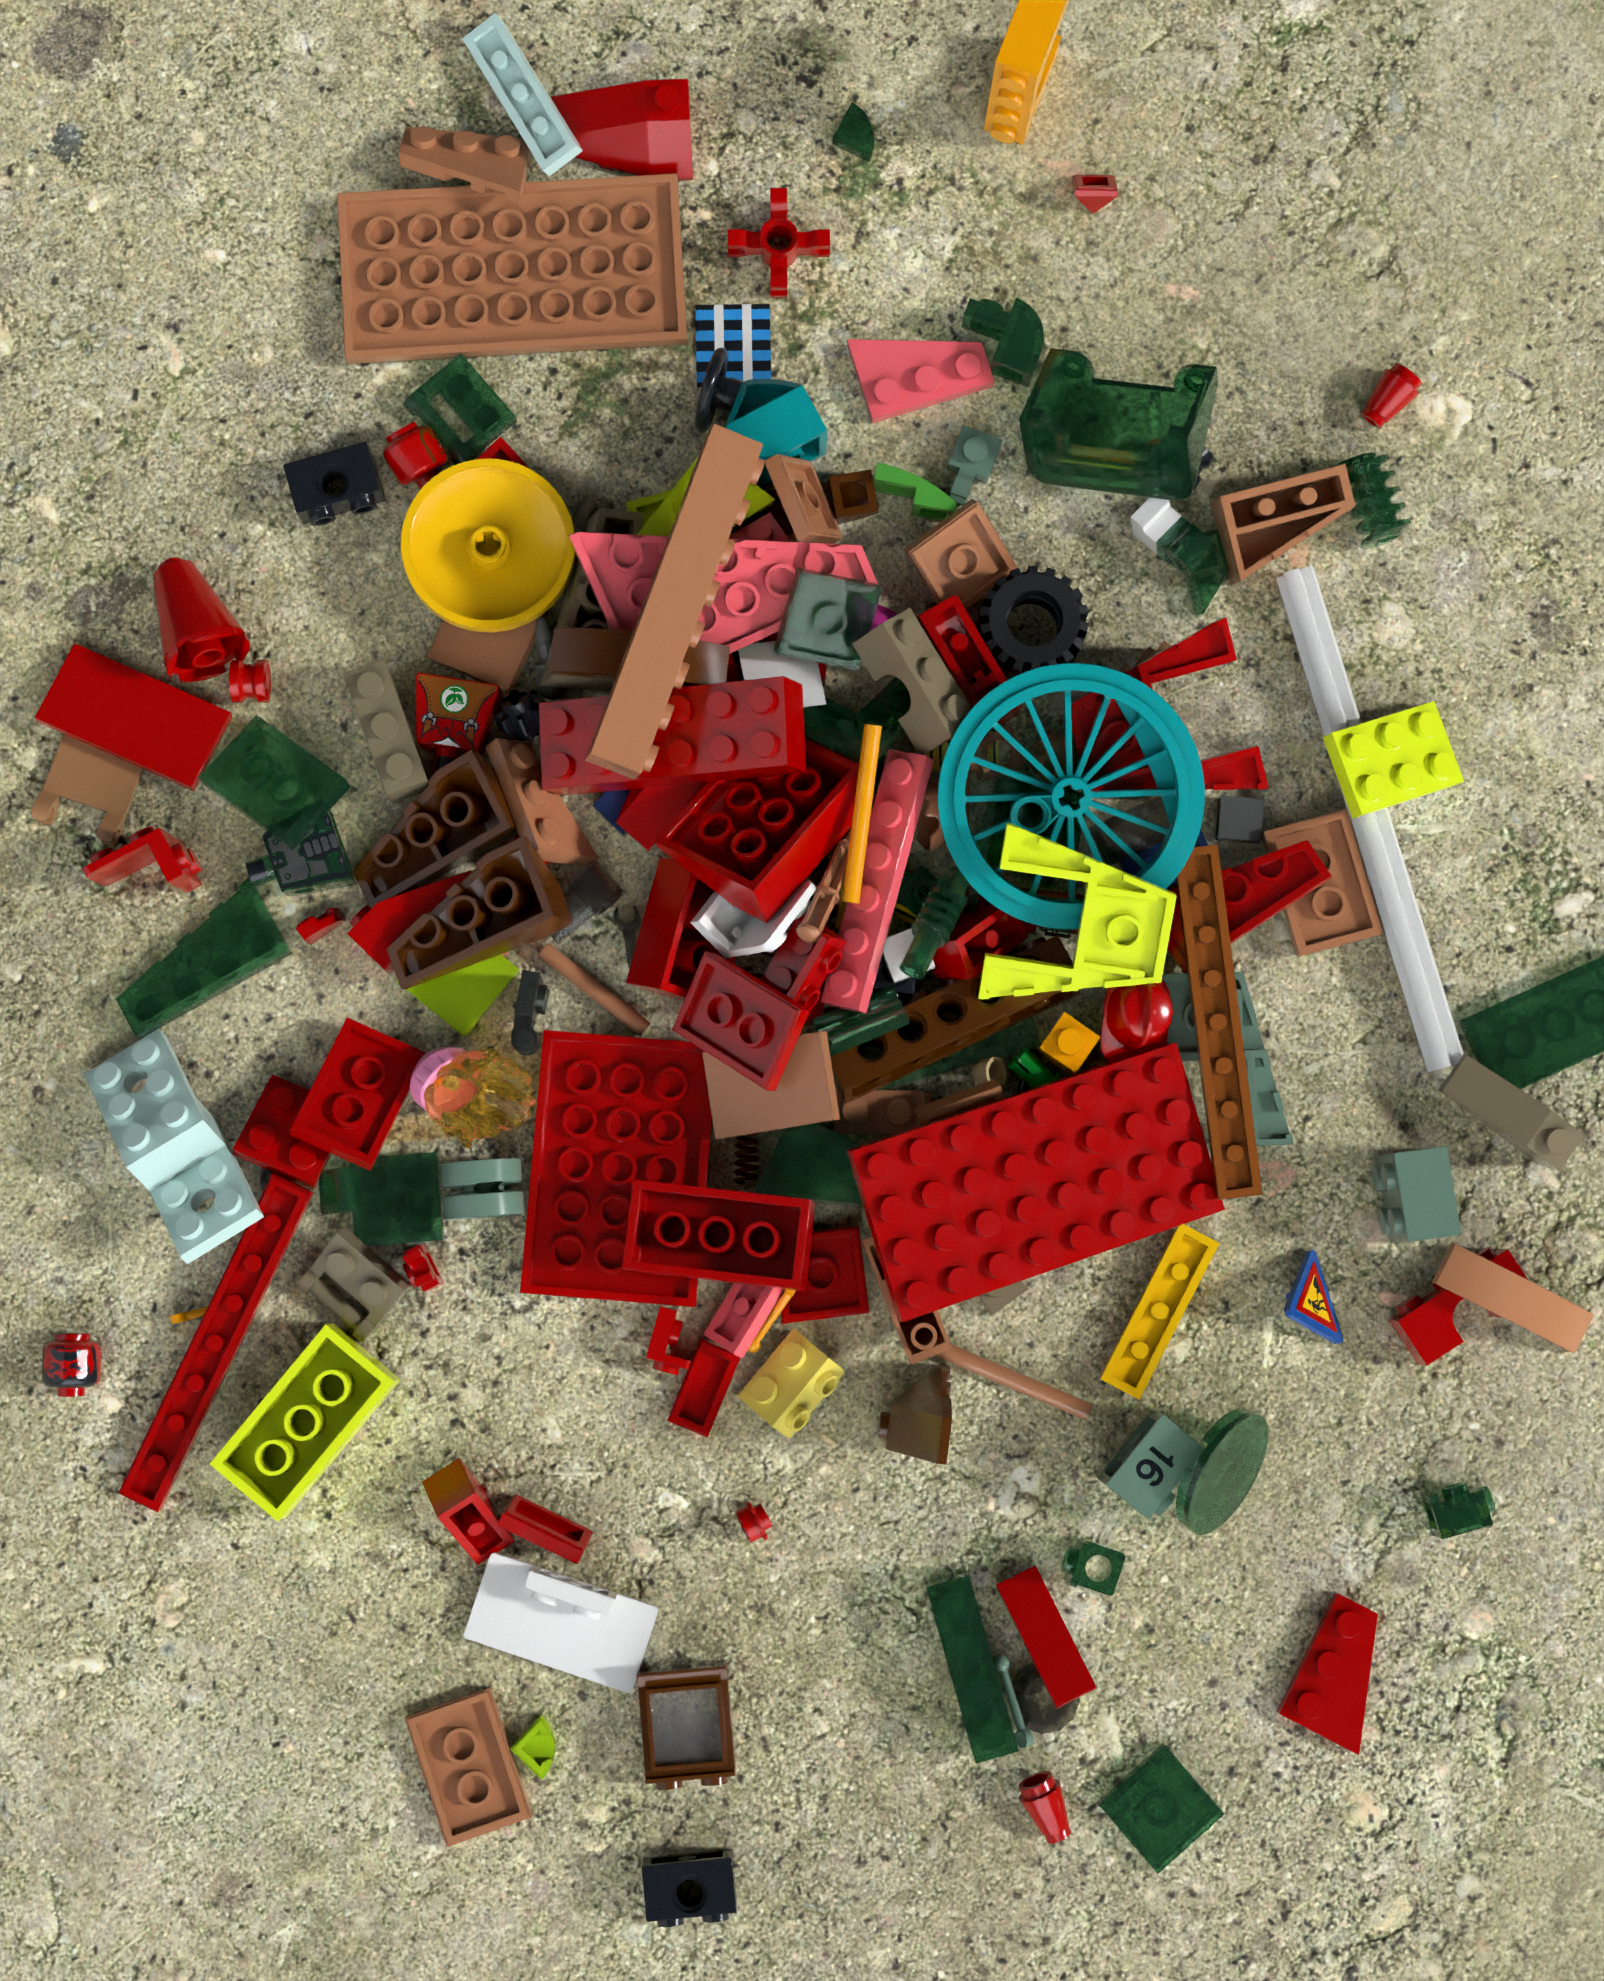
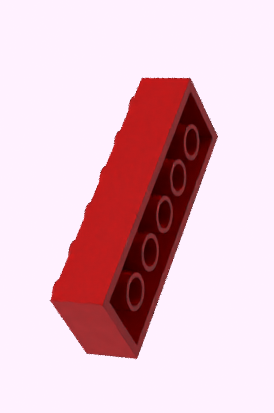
(711, 736)

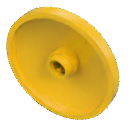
(488, 545)

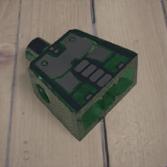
(313, 865)

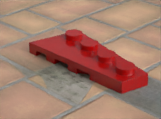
(1259, 891)

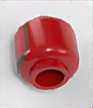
(414, 454)

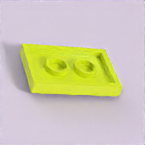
(1393, 759)

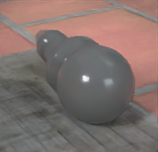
(544, 637)

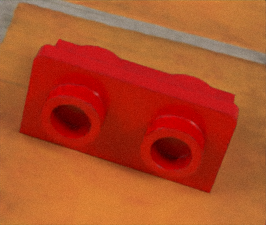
(802, 966)

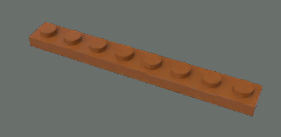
(1217, 1026)

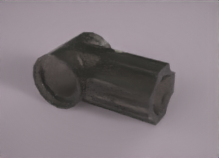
(588, 894)

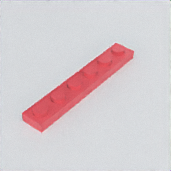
(887, 852)

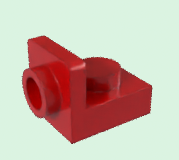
(666, 1333)

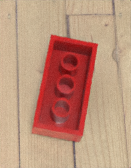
(719, 1235)

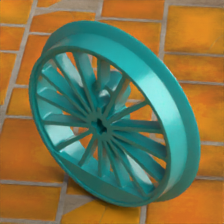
(1166, 750)

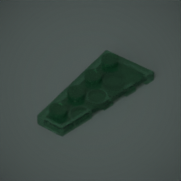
(218, 955)

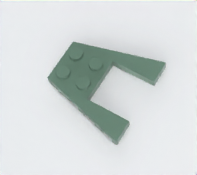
(1266, 1102)

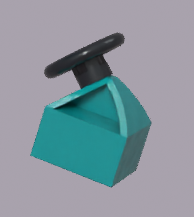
(763, 410)

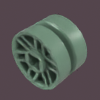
(482, 1188)

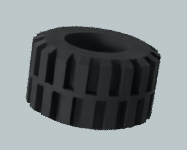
(1036, 589)

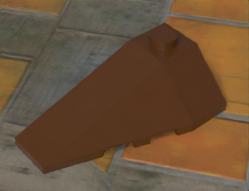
(444, 828)
(492, 911)
(921, 1418)

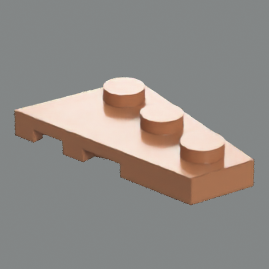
(537, 812)

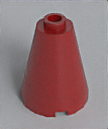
(194, 624)

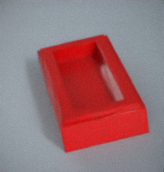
(704, 1388)
(545, 1528)

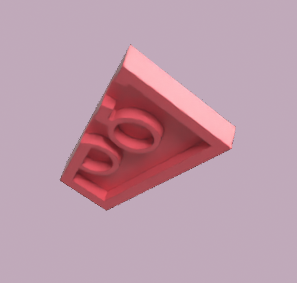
(916, 374)

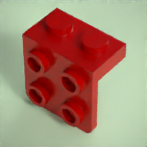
(146, 847)

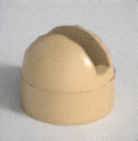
(997, 1068)

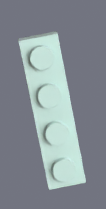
(522, 94)

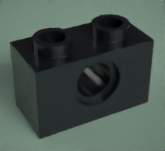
(311, 475)
(710, 1869)

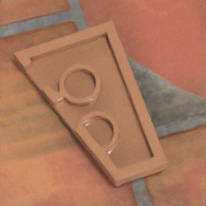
(476, 158)

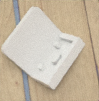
(739, 933)

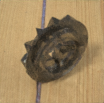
(1028, 1682)

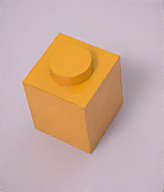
(1068, 1044)

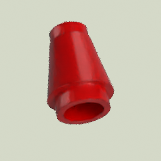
(1392, 393)
(1045, 1804)

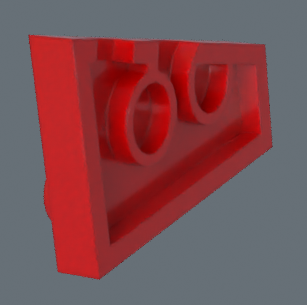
(1334, 1675)

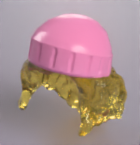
(472, 1092)

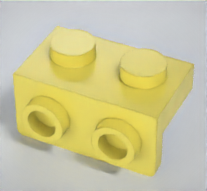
(791, 1384)

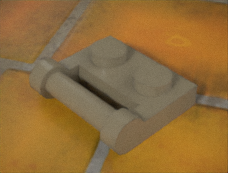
(361, 1275)

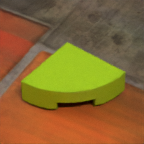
(536, 1747)

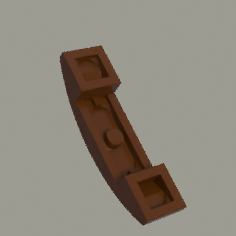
(848, 494)
(601, 651)

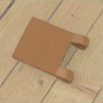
(90, 779)

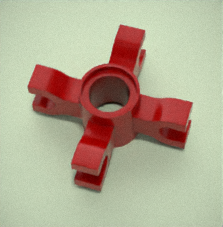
(746, 243)

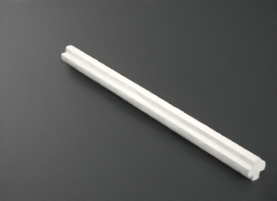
(1373, 831)

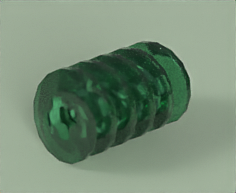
(1374, 500)

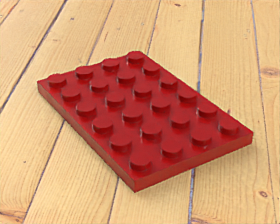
(603, 1118)

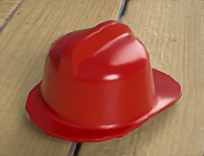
(1135, 1019)

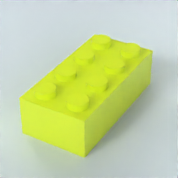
(305, 1421)

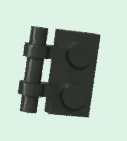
(531, 1000)

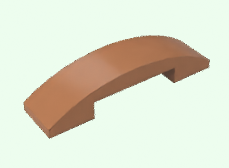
(1512, 1297)

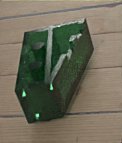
(812, 1166)

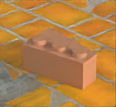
(1274, 517)

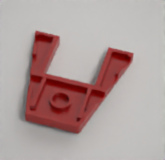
(1197, 652)

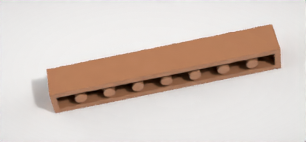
(675, 602)

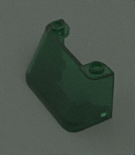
(1116, 432)

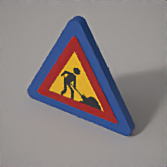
(1310, 1301)

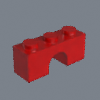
(1428, 1323)

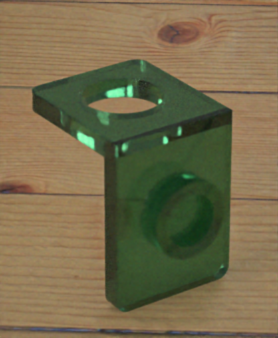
(1075, 1563)

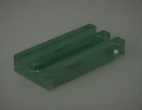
(852, 1028)

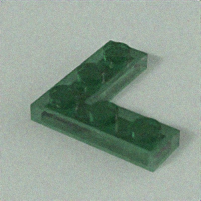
(843, 729)

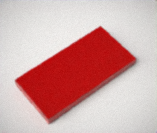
(133, 717)

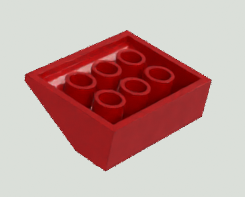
(764, 833)

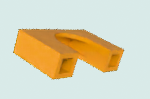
(1023, 68)

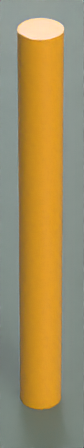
(861, 813)

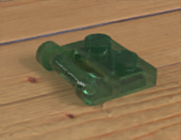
(471, 402)

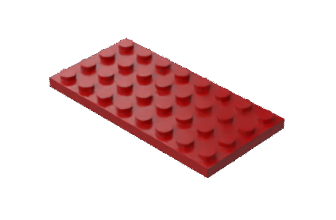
(1035, 1181)

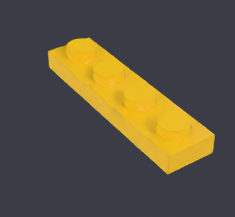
(1159, 1311)

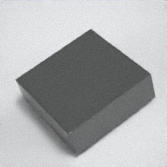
(1239, 819)

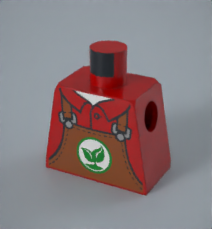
(453, 716)

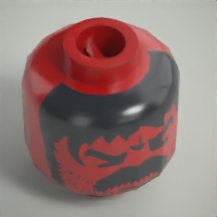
(71, 1364)

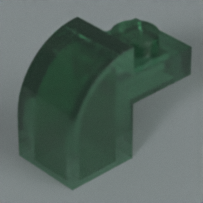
(1018, 335)

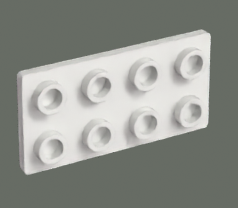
(561, 1622)

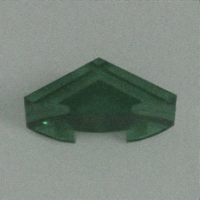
(855, 134)

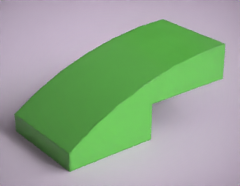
(928, 499)

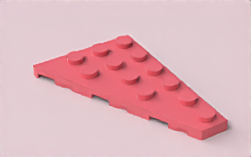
(750, 590)

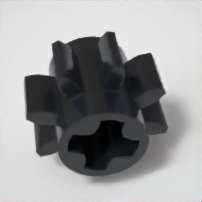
(519, 713)

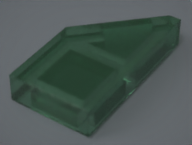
(1208, 577)

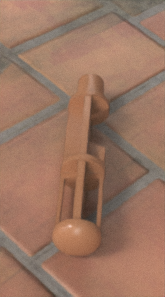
(826, 894)

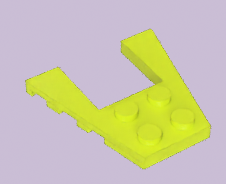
(1119, 931)

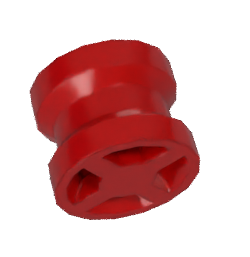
(250, 681)

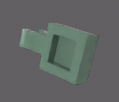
(972, 460)

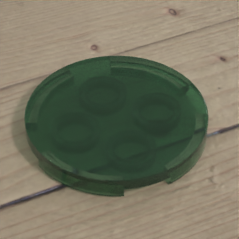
(1222, 1471)

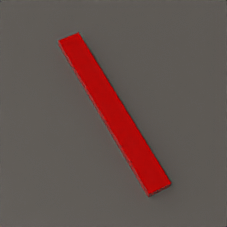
(215, 1344)

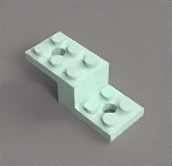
(173, 1146)

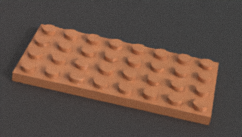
(495, 277)

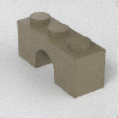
(904, 650)
(387, 730)

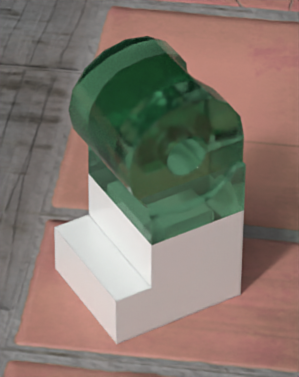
(1171, 536)

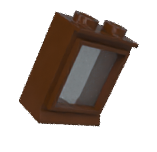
(686, 1725)

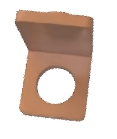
(1015, 763)

